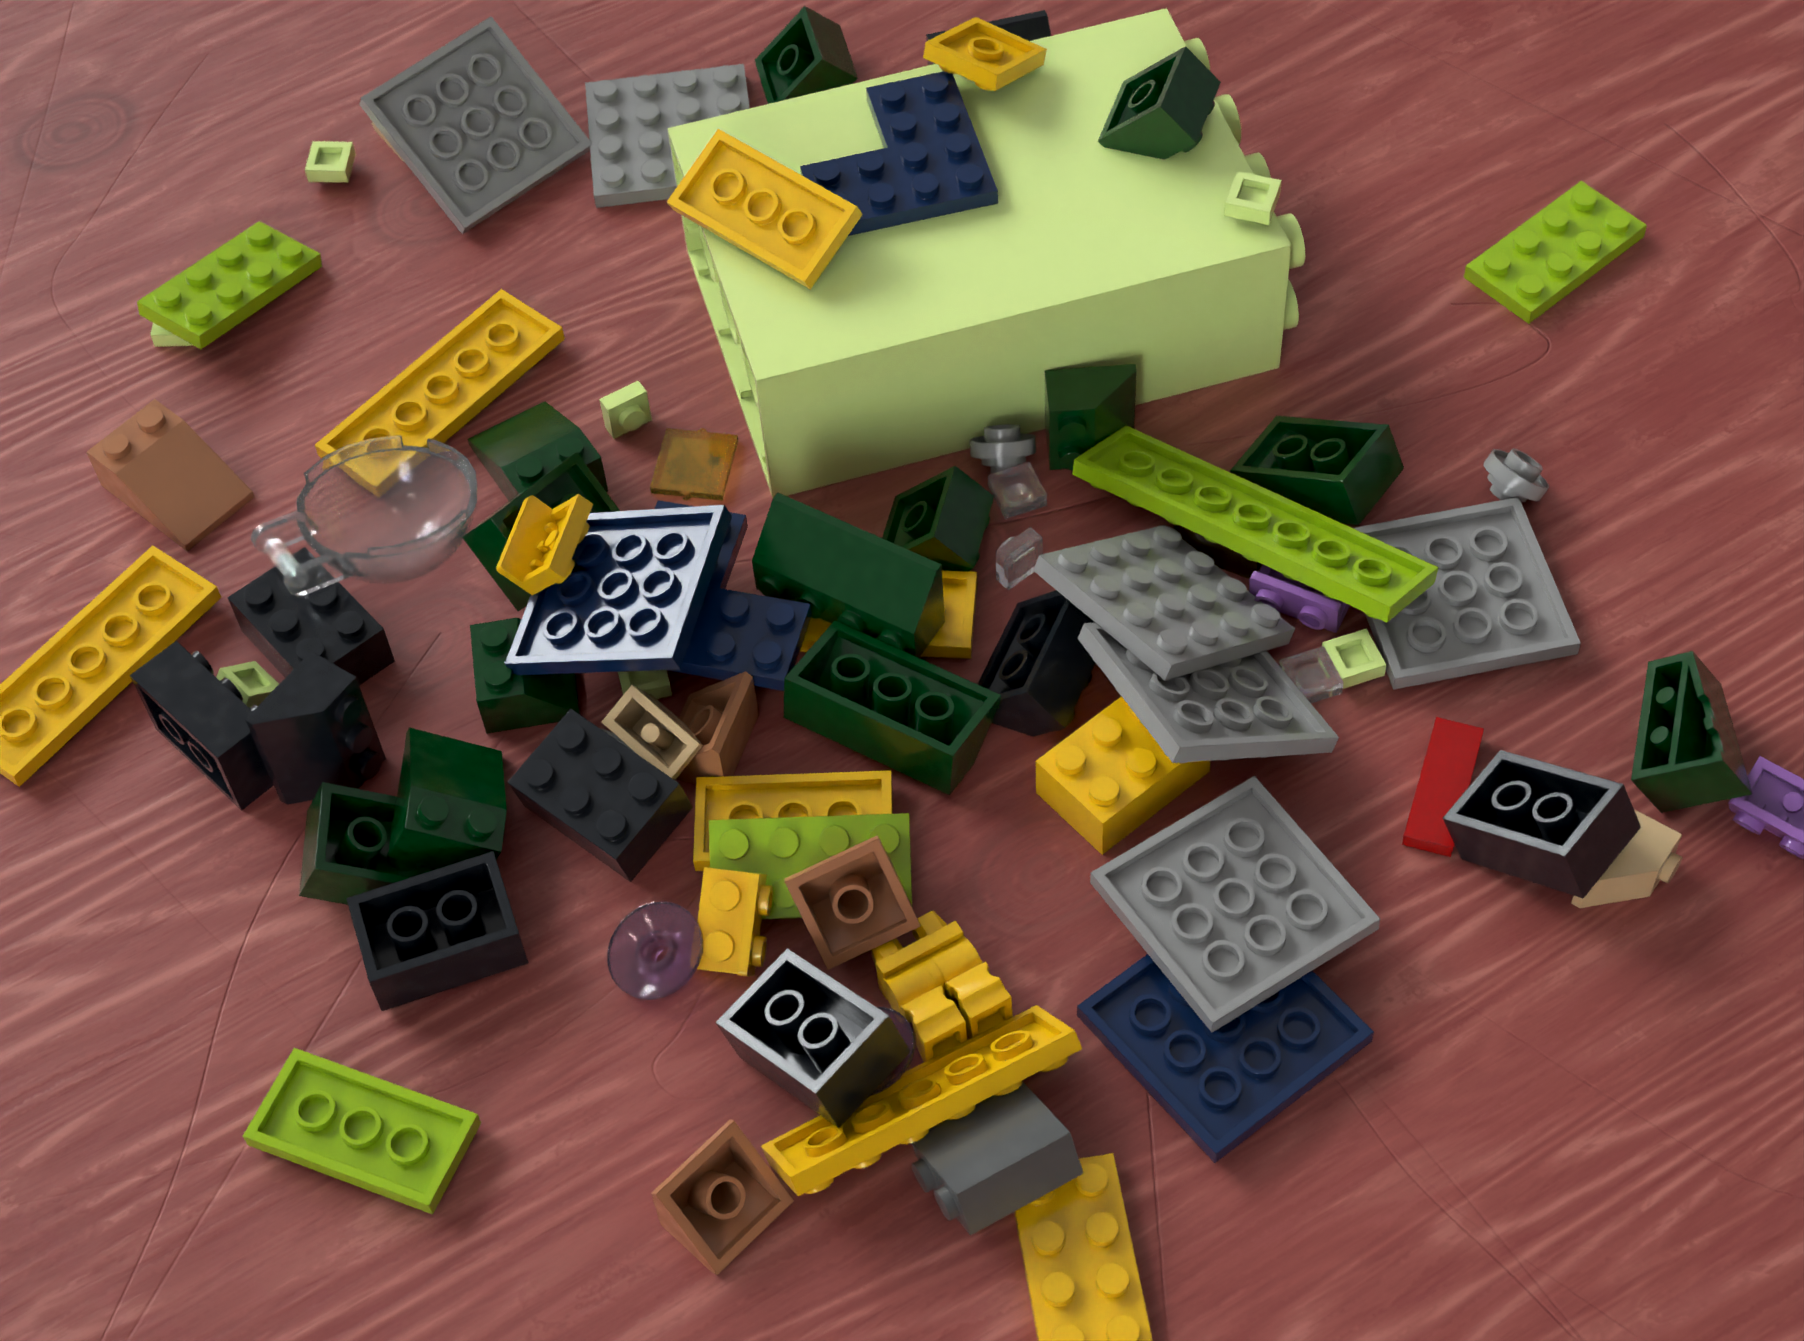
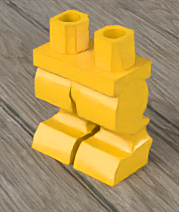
(931, 973)

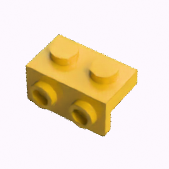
(544, 543)

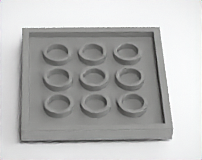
(631, 123)
(475, 124)
(1489, 599)
(1164, 601)
(1216, 712)
(1234, 903)

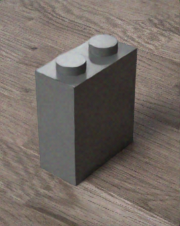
(995, 1159)

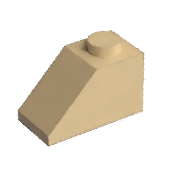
(652, 731)
(1639, 866)

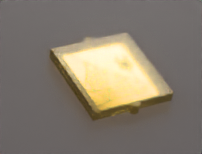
(694, 464)

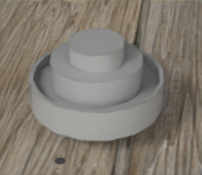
(1002, 447)
(1515, 475)

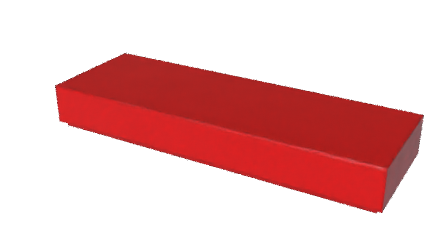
(1442, 782)

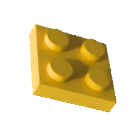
(984, 54)

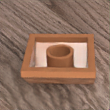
(722, 722)
(852, 902)
(720, 1198)

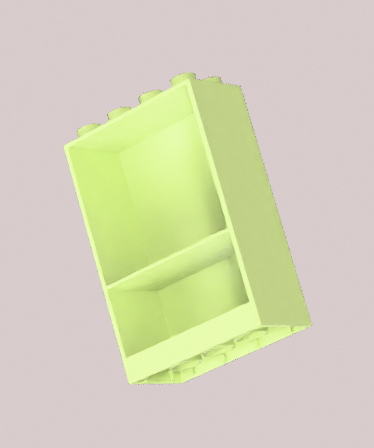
(958, 315)

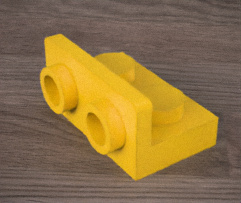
(731, 920)

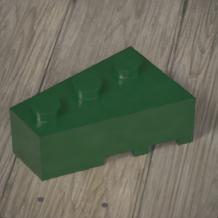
(1686, 738)

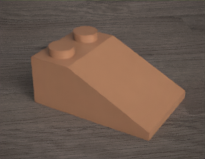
(168, 475)

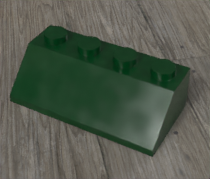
(849, 575)
(890, 706)

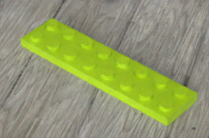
(1256, 523)

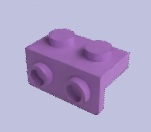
(1297, 600)
(1774, 805)

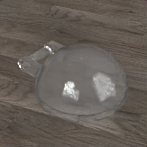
(374, 514)

